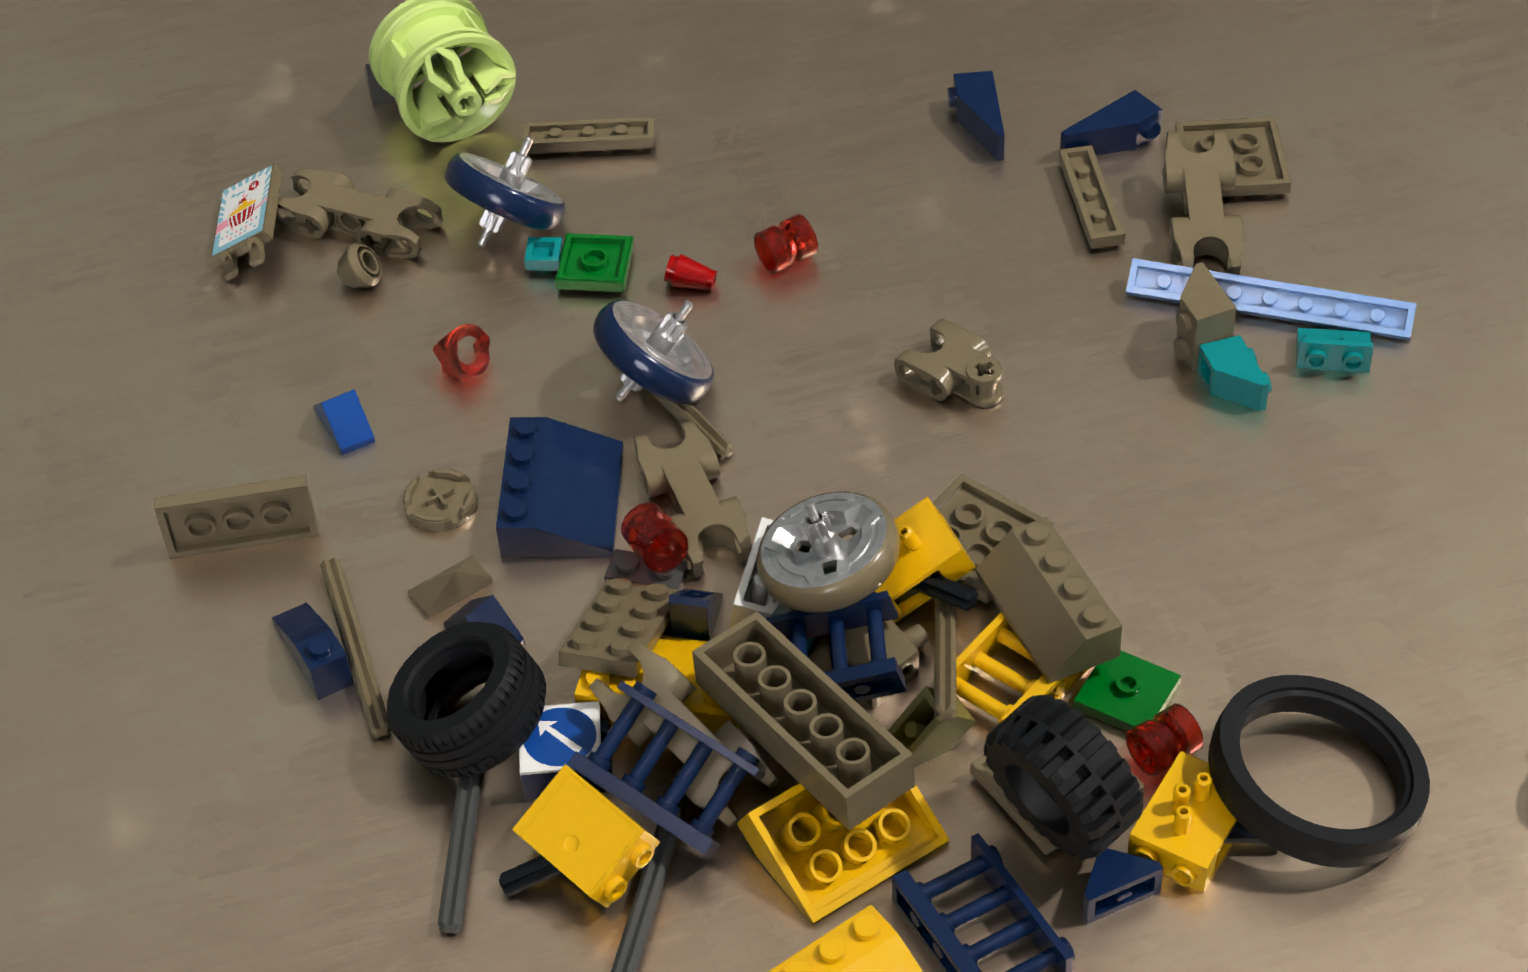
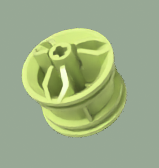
(459, 92)

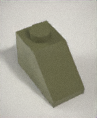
(923, 733)

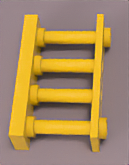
(978, 657)

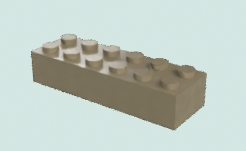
(804, 720)

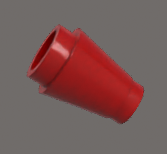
(688, 273)

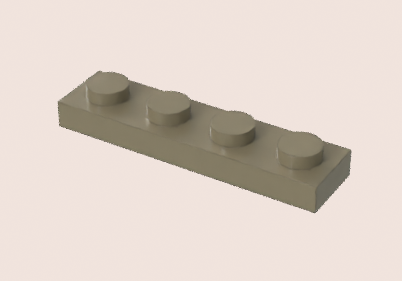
(590, 135)
(1091, 197)

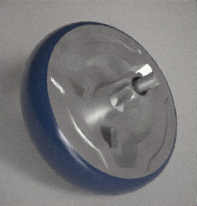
(505, 191)
(653, 351)

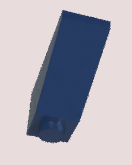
(978, 109)
(1117, 126)
(314, 650)

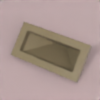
(450, 586)

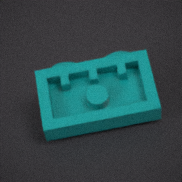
(1334, 350)

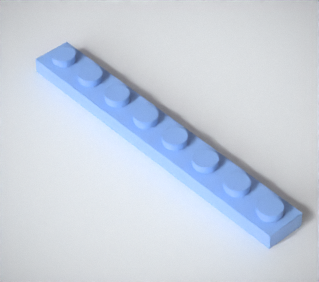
(1281, 300)

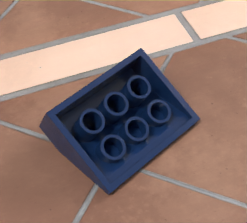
(558, 491)

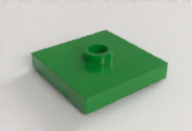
(594, 262)
(1126, 691)

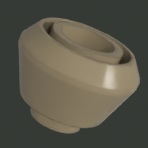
(359, 267)

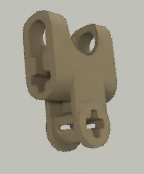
(958, 367)

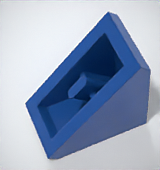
(345, 422)

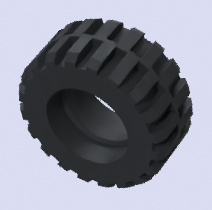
(1063, 776)

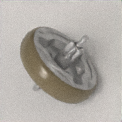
(833, 570)

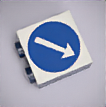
(555, 740)

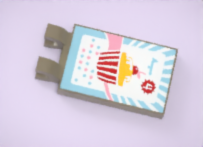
(246, 220)

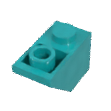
(1233, 373)

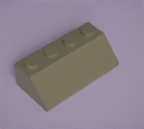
(1050, 601)

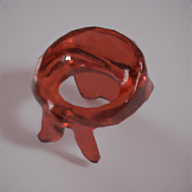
(447, 353)

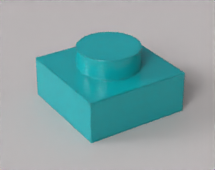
(543, 253)

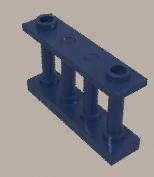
(863, 681)
(665, 808)
(937, 929)

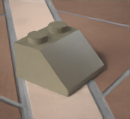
(1203, 315)

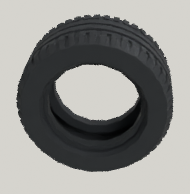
(485, 728)

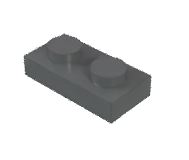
(629, 566)

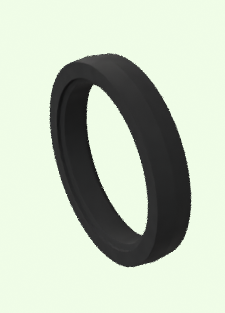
(1289, 832)

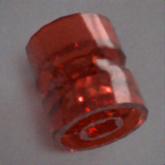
(787, 243)
(654, 537)
(1159, 741)

